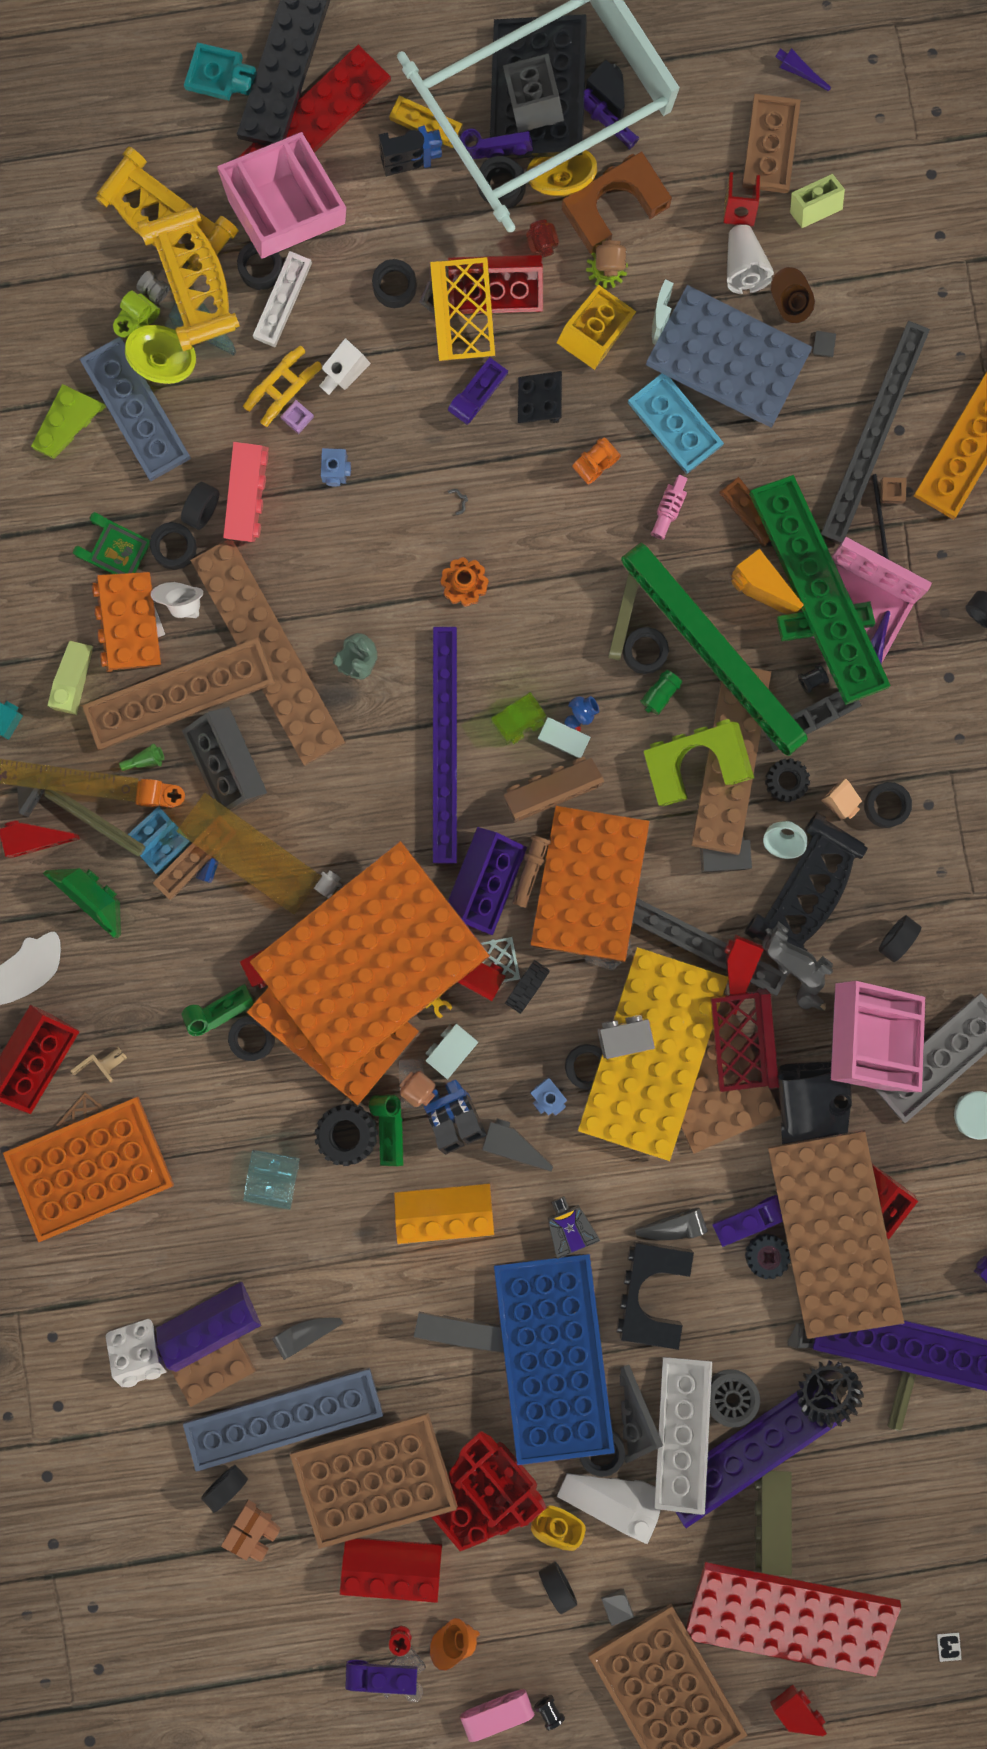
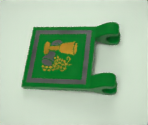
(116, 549)

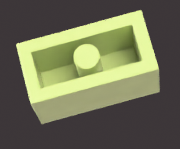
(817, 201)

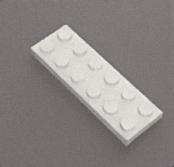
(684, 1435)

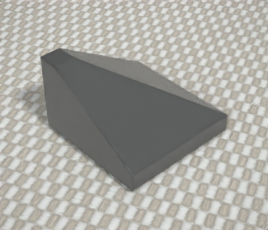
(799, 1339)

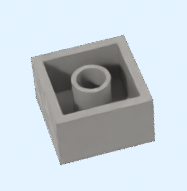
(625, 1037)

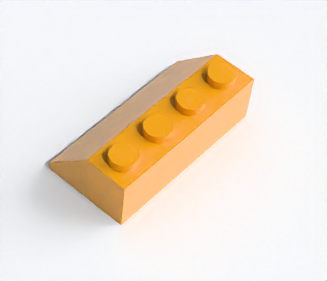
(443, 1213)

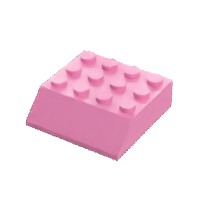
(282, 195)
(878, 1037)

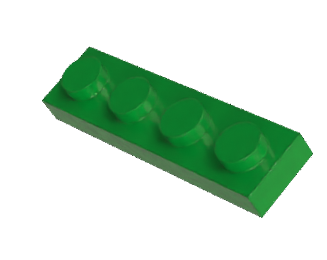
(796, 626)

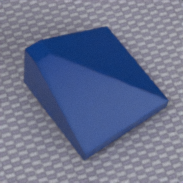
(208, 871)

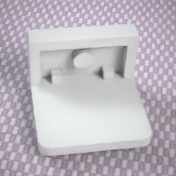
(134, 1354)

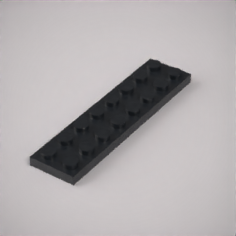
(282, 71)

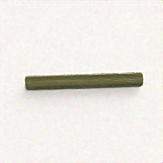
(96, 821)

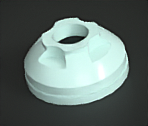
(785, 845)

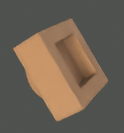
(893, 490)

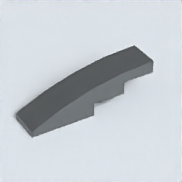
(821, 714)
(459, 1332)

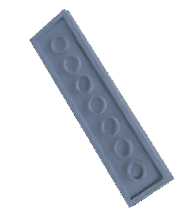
(282, 1419)

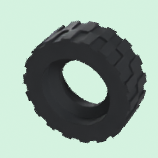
(527, 986)

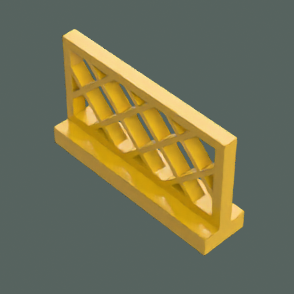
(442, 305)

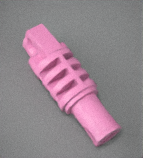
(669, 507)

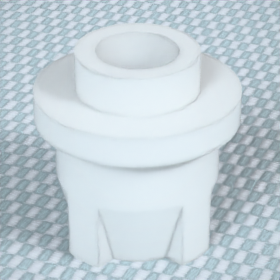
(328, 884)

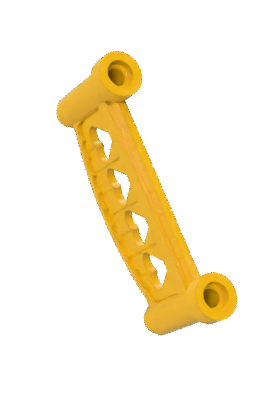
(130, 177)
(197, 324)

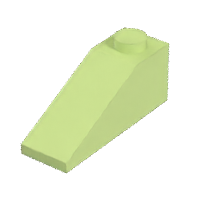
(70, 678)

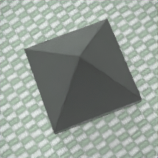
(427, 298)

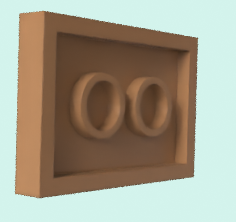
(214, 1372)

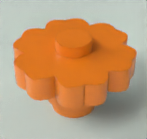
(464, 581)

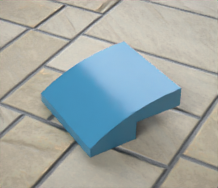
(160, 839)

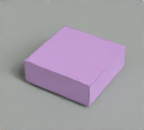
(297, 416)

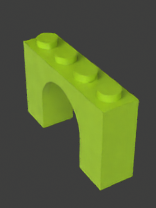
(666, 759)

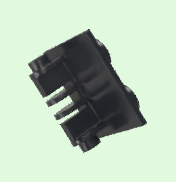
(540, 397)

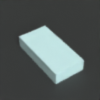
(564, 738)

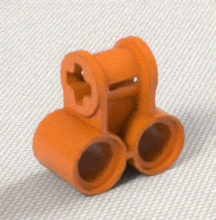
(596, 460)
(154, 793)

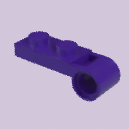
(496, 146)
(478, 391)
(749, 1221)
(380, 1678)

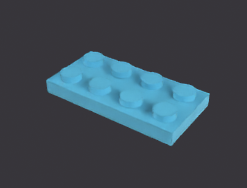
(675, 423)

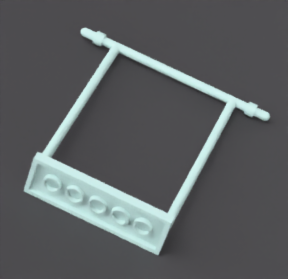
(634, 47)

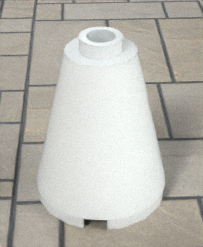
(746, 261)

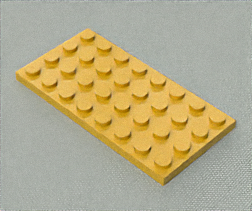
(645, 1094)

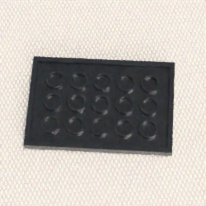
(566, 45)

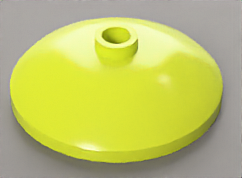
(158, 355)

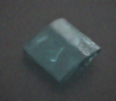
(271, 1179)

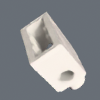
(348, 360)

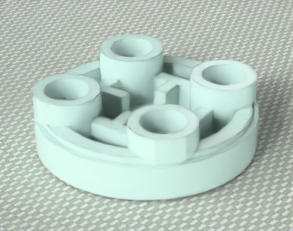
(971, 1114)

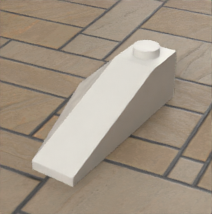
(617, 1502)

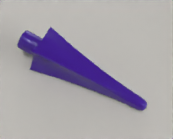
(793, 63)
(879, 637)

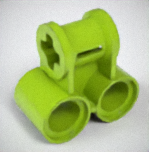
(136, 313)

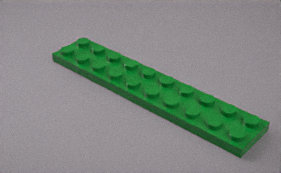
(820, 589)

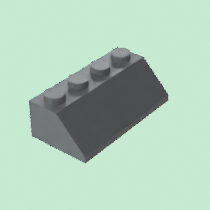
(224, 759)

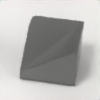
(617, 1607)

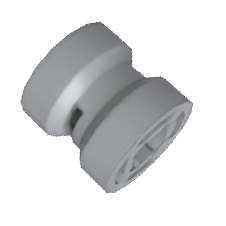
(154, 288)

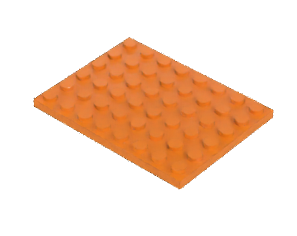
(369, 959)

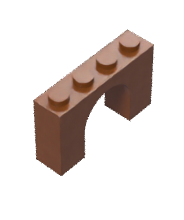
(633, 176)

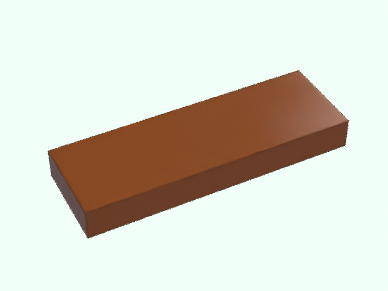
(738, 498)

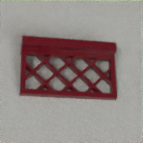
(764, 1034)

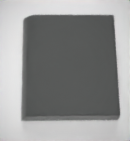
(824, 344)

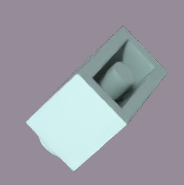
(451, 1051)

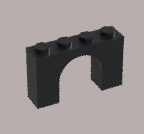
(646, 1261)

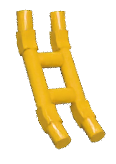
(281, 399)

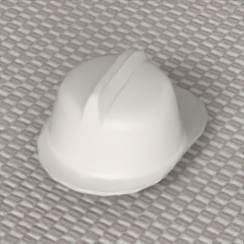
(179, 599)

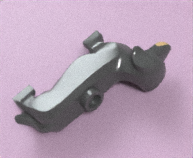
(800, 964)

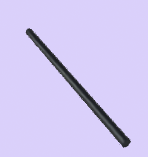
(880, 516)

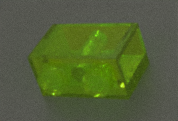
(519, 718)

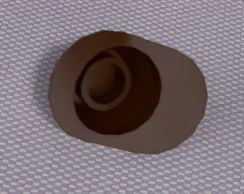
(792, 295)

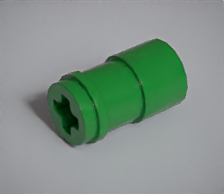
(659, 695)

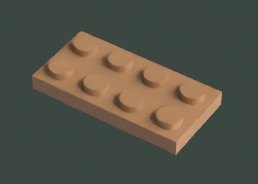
(771, 143)

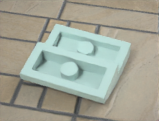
(662, 311)

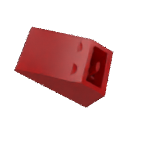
(894, 1200)

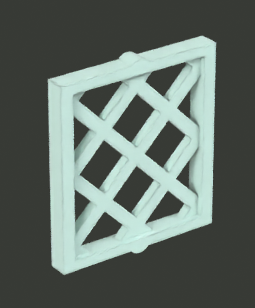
(503, 951)

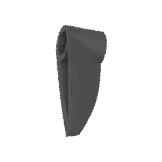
(678, 1226)
(303, 1334)

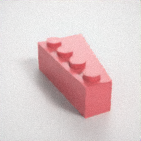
(245, 491)

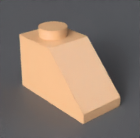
(842, 800)

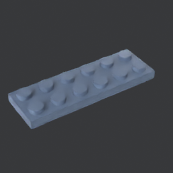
(135, 410)

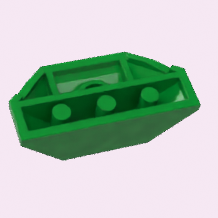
(90, 896)

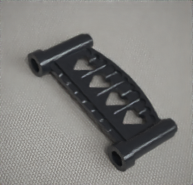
(825, 840)

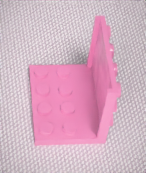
(880, 581)

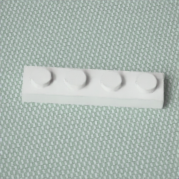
(282, 299)

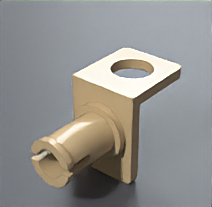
(105, 1064)

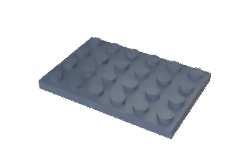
(729, 356)

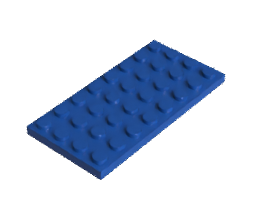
(553, 1359)

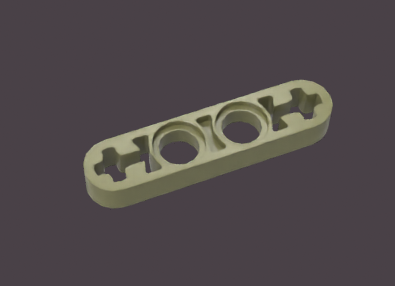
(623, 618)

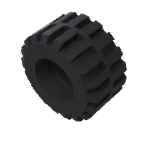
(331, 1149)

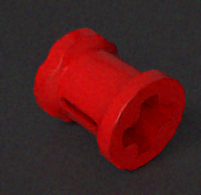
(404, 1646)

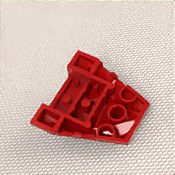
(489, 1493)

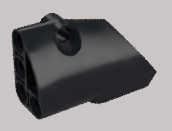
(810, 1102)

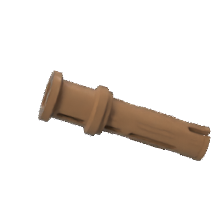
(534, 859)

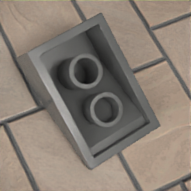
(533, 93)

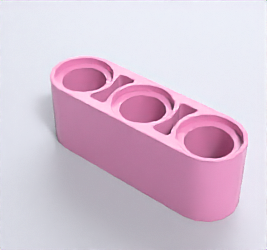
(497, 1715)

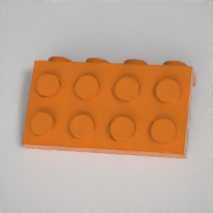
(126, 621)

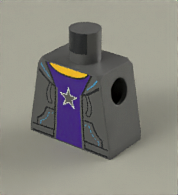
(570, 1228)

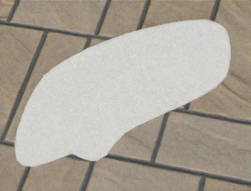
(29, 967)

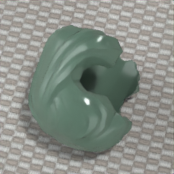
(356, 656)

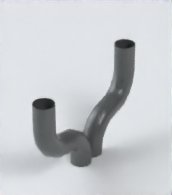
(463, 502)

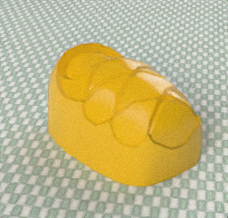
(558, 1529)

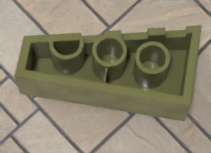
(774, 1524)

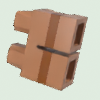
(247, 1531)

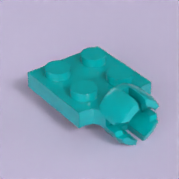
(218, 72)

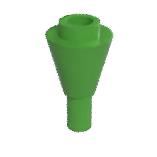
(149, 757)

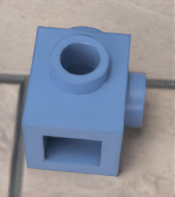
(334, 466)
(548, 1097)

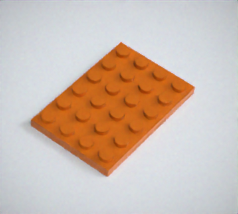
(590, 883)
(356, 1080)
(88, 1169)

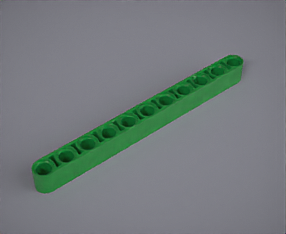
(714, 649)

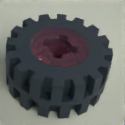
(761, 1249)

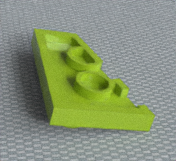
(64, 420)

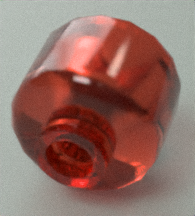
(542, 238)

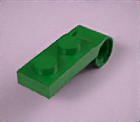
(200, 1020)
(390, 1128)

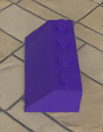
(486, 879)
(206, 1327)

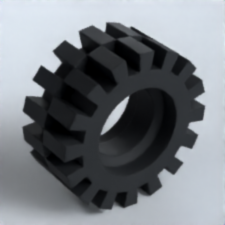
(800, 773)

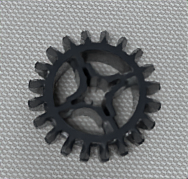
(844, 1381)

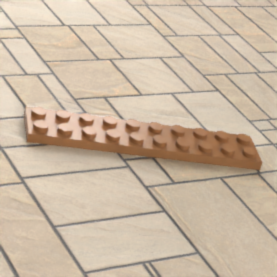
(251, 617)

